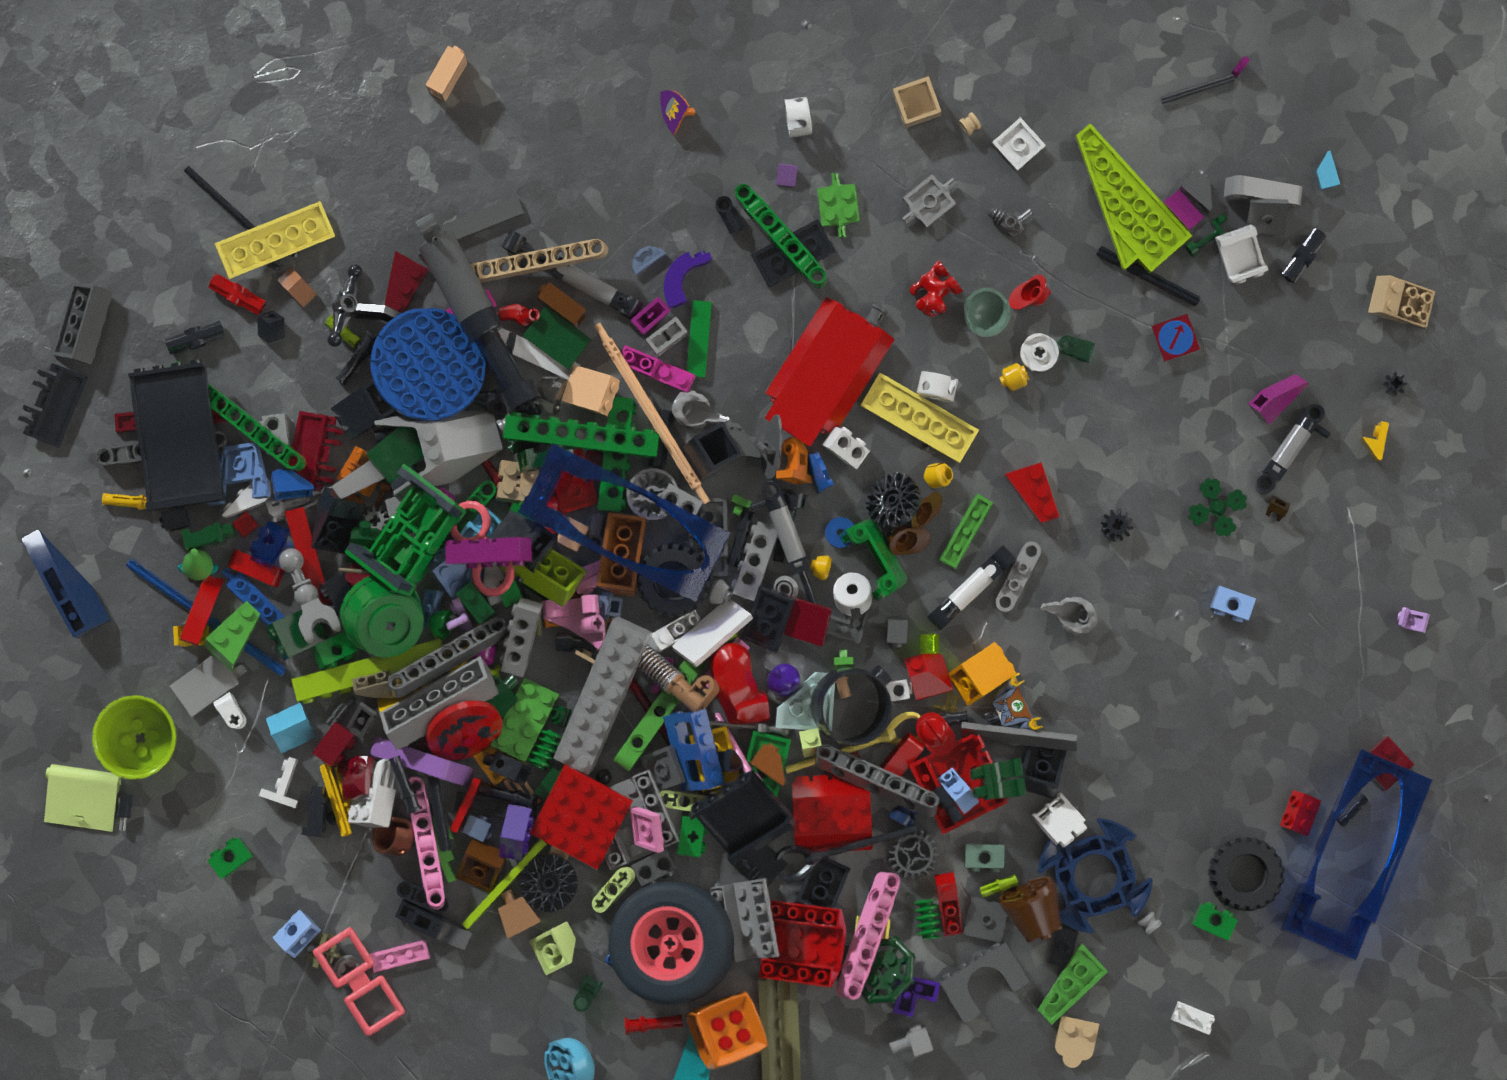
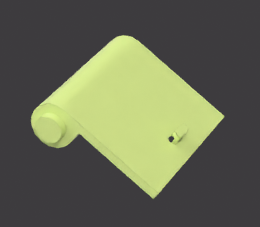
(81, 793)

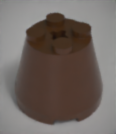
(1033, 908)

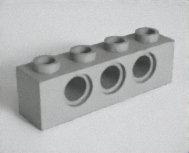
(749, 591)
(517, 663)

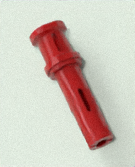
(642, 1024)

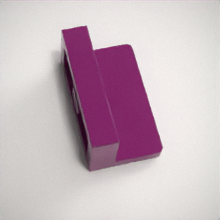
(1183, 210)

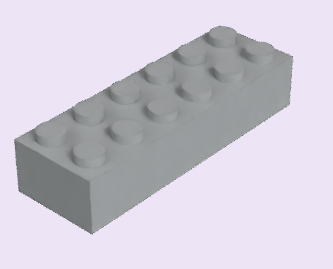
(411, 716)

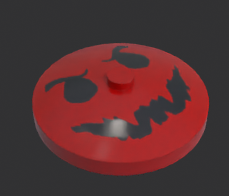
(463, 730)

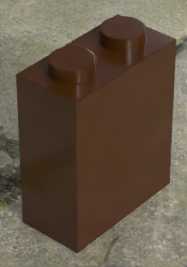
(562, 304)

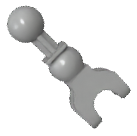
(307, 597)

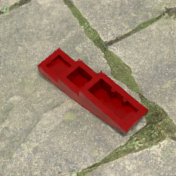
(201, 610)

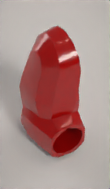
(738, 691)

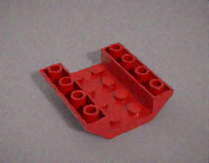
(808, 944)

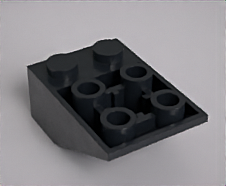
(360, 410)
(335, 520)
(542, 539)

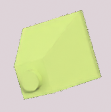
(554, 948)

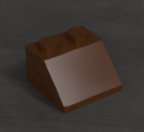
(481, 865)

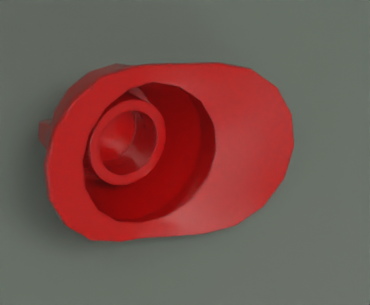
(1032, 292)
(935, 734)

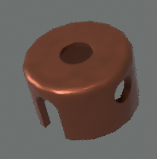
(395, 839)

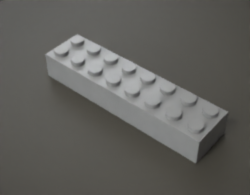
(602, 695)

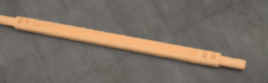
(652, 413)

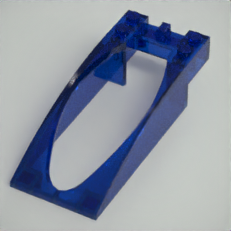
(560, 460)
(1412, 796)

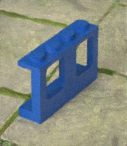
(687, 753)

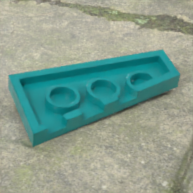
(691, 1065)

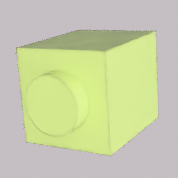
(810, 742)

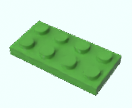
(525, 720)

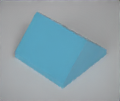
(290, 728)

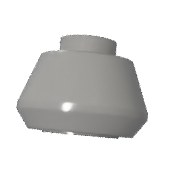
(786, 585)
(719, 592)

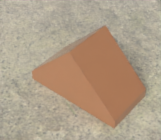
(297, 287)

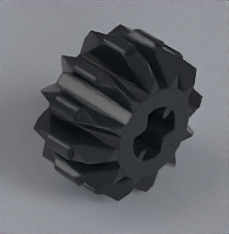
(1122, 529)

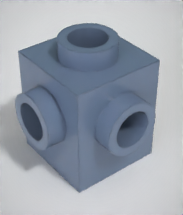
(609, 605)

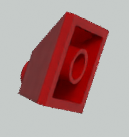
(928, 675)

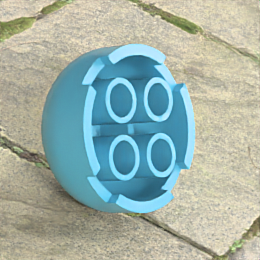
(573, 1057)

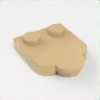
(1075, 1040)

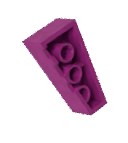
(489, 552)

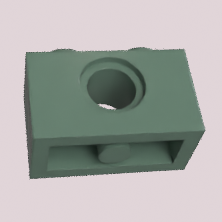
(972, 854)

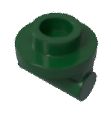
(560, 716)

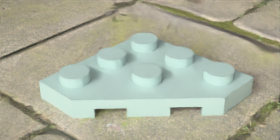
(796, 710)

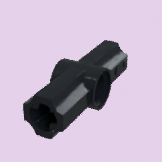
(1304, 255)
(194, 337)
(660, 461)

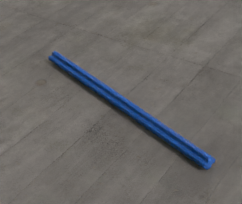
(213, 623)

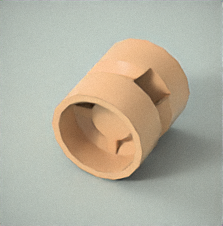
(569, 543)

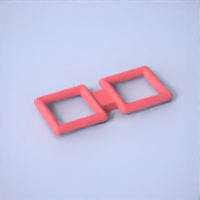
(359, 981)

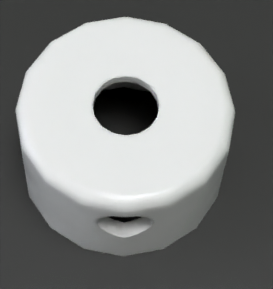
(798, 117)
(936, 386)
(861, 599)

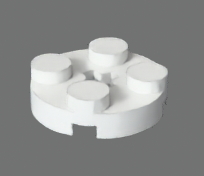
(1044, 343)

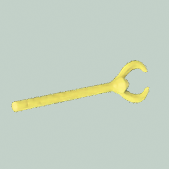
(887, 736)

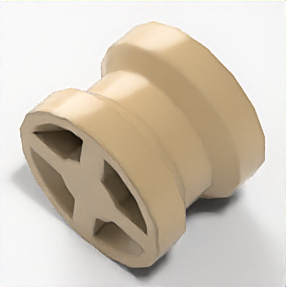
(970, 124)

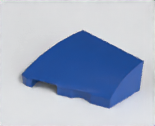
(819, 473)

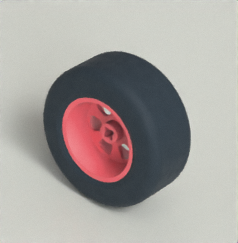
(631, 938)

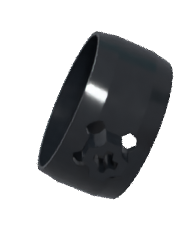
(879, 678)

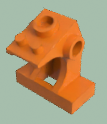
(797, 463)

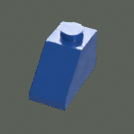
(289, 485)

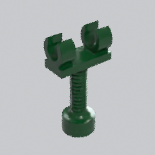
(1193, 248)

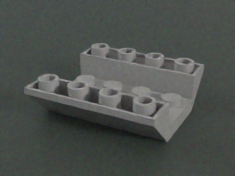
(647, 796)
(750, 918)

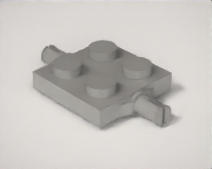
(929, 200)

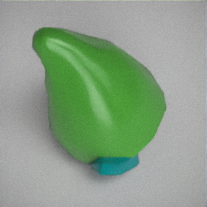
(197, 565)

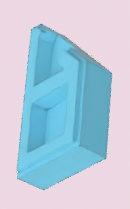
(1327, 173)

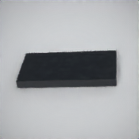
(776, 267)

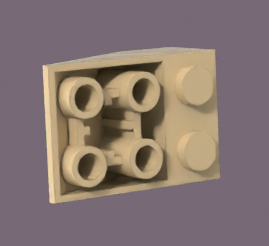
(1401, 301)

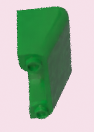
(893, 573)

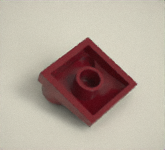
(355, 777)

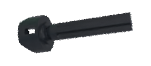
(793, 502)

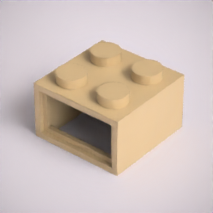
(916, 102)

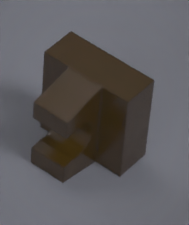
(1278, 506)

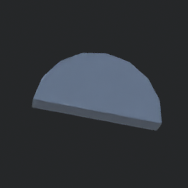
(646, 257)

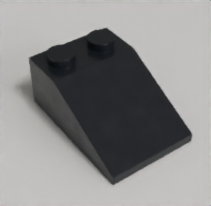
(1043, 770)
(823, 884)

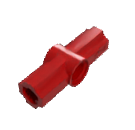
(237, 294)

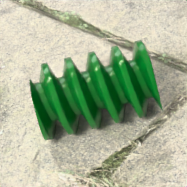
(545, 749)
(927, 919)

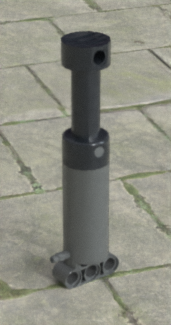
(473, 310)

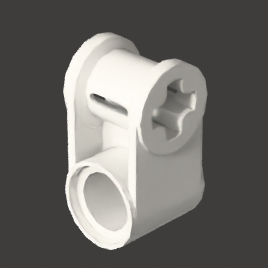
(228, 709)

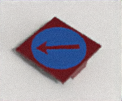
(1175, 337)

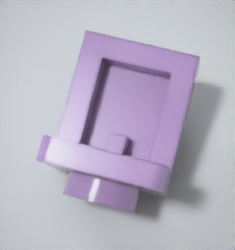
(1413, 620)

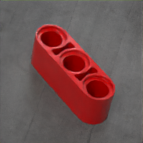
(241, 562)
(902, 755)

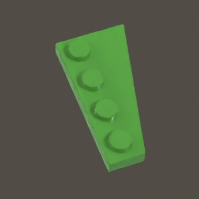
(1075, 980)

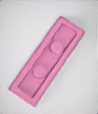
(400, 955)

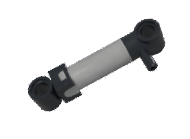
(1291, 447)

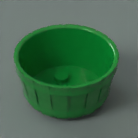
(369, 609)

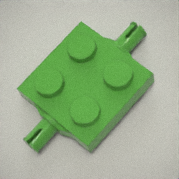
(838, 205)

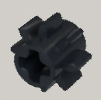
(1391, 388)

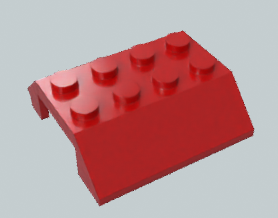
(963, 758)
(830, 813)

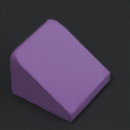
(786, 175)

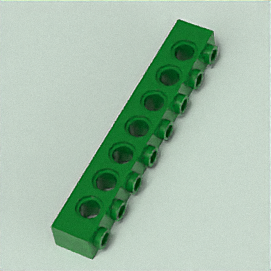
(649, 436)

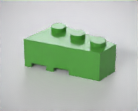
(232, 635)

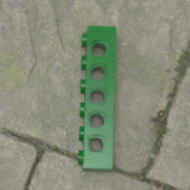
(617, 504)

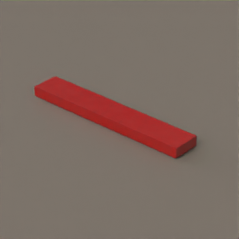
(302, 541)

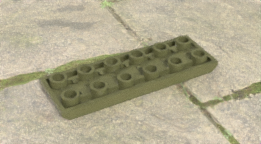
(781, 1025)

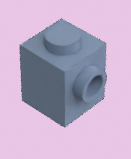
(478, 828)

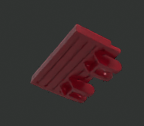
(308, 440)

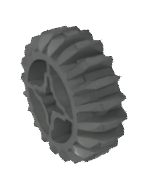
(919, 837)

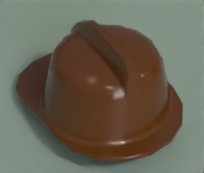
(927, 510)
(908, 540)

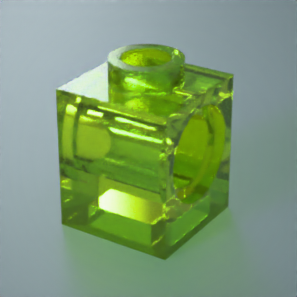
(929, 644)

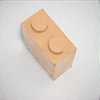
(446, 73)
(590, 390)

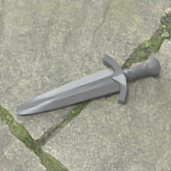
(763, 728)

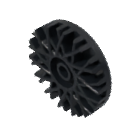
(894, 501)
(563, 883)

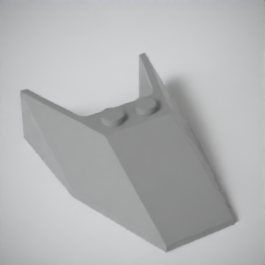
(451, 444)

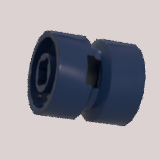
(903, 815)

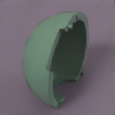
(986, 312)

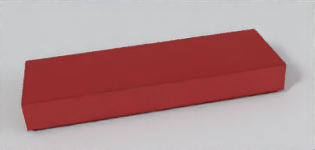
(466, 804)

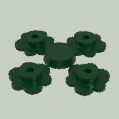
(1217, 507)

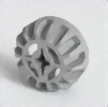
(647, 477)

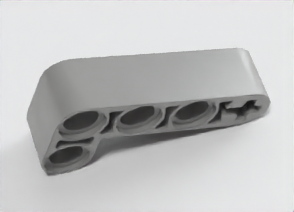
(1248, 187)

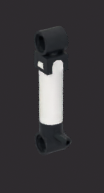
(971, 587)

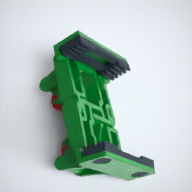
(421, 511)

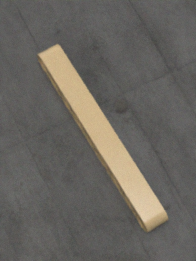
(533, 260)

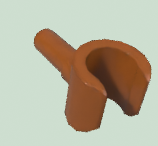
(384, 487)

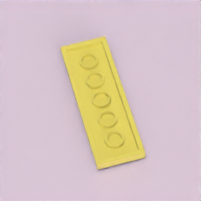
(274, 240)
(919, 417)

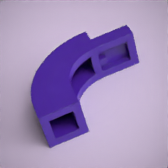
(677, 271)

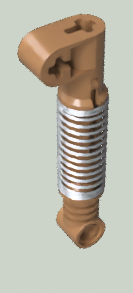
(674, 681)

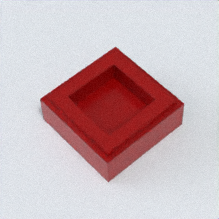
(245, 524)

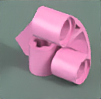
(578, 616)

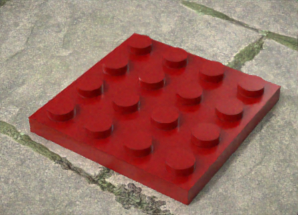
(581, 816)

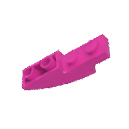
(658, 370)

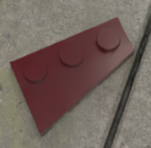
(403, 282)

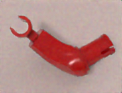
(518, 314)

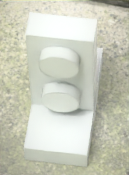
(282, 785)

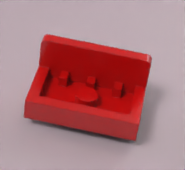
(1300, 813)

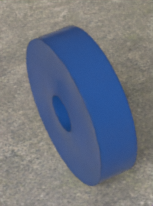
(831, 531)

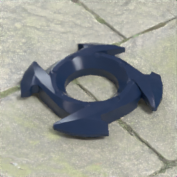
(1123, 893)

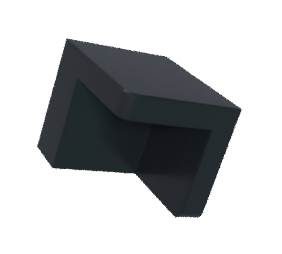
(270, 326)

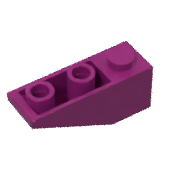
(1275, 398)

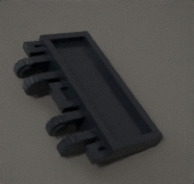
(56, 406)

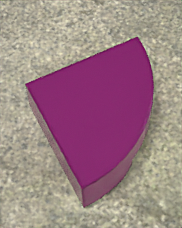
(1241, 65)

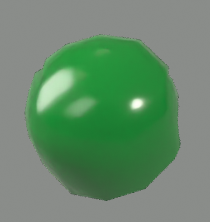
(438, 624)

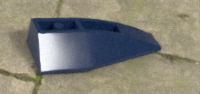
(67, 587)

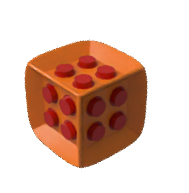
(727, 1030)

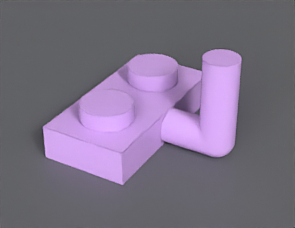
(463, 620)

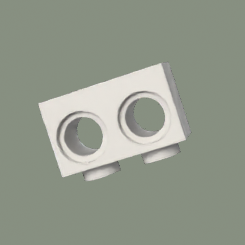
(844, 450)

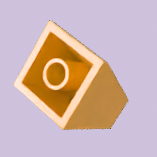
(981, 673)

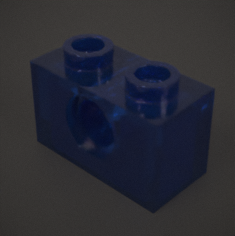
(268, 554)

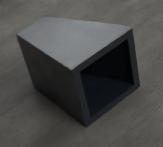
(711, 451)

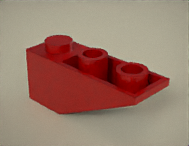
(948, 904)

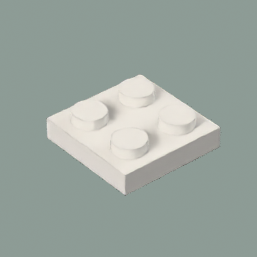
(1018, 144)

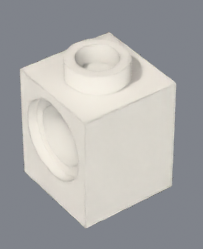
(907, 690)

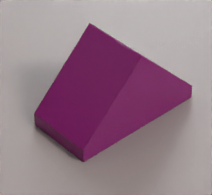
(650, 316)

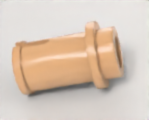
(843, 687)

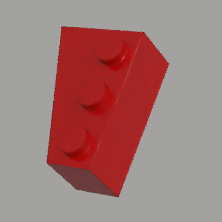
(1034, 490)

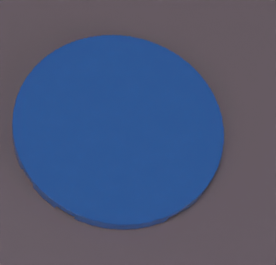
(426, 365)

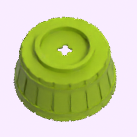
(116, 739)

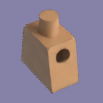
(516, 914)

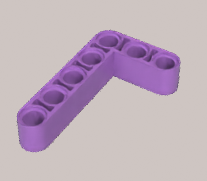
(423, 762)

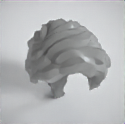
(695, 411)
(1073, 614)

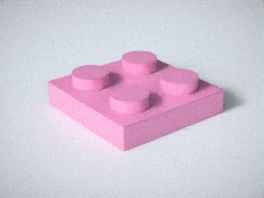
(646, 829)

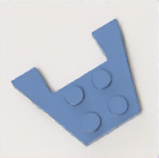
(244, 464)

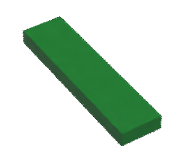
(699, 338)

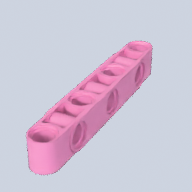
(427, 848)
(868, 935)

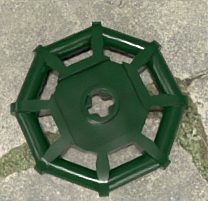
(894, 974)

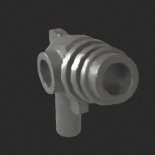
(1010, 222)

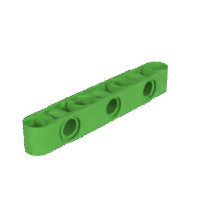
(651, 723)

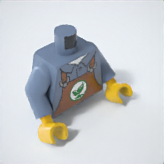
(1011, 707)

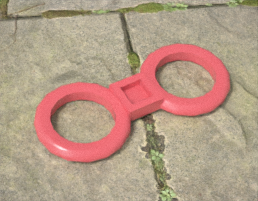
(486, 524)

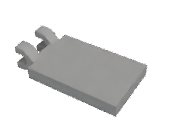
(205, 684)

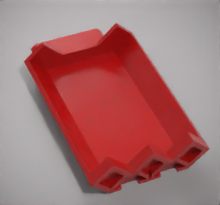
(826, 371)

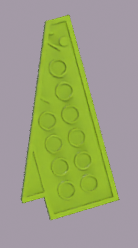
(1133, 214)

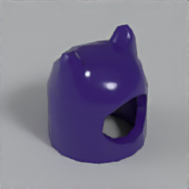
(783, 680)

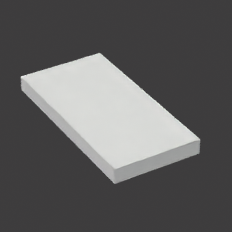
(711, 632)

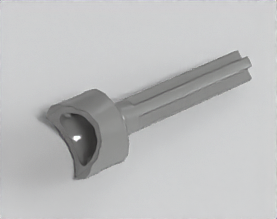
(277, 508)

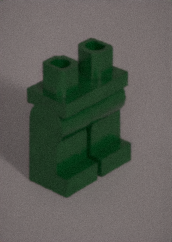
(532, 462)
(208, 536)
(992, 780)

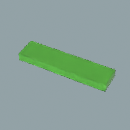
(966, 531)

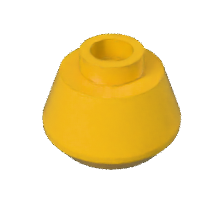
(821, 567)

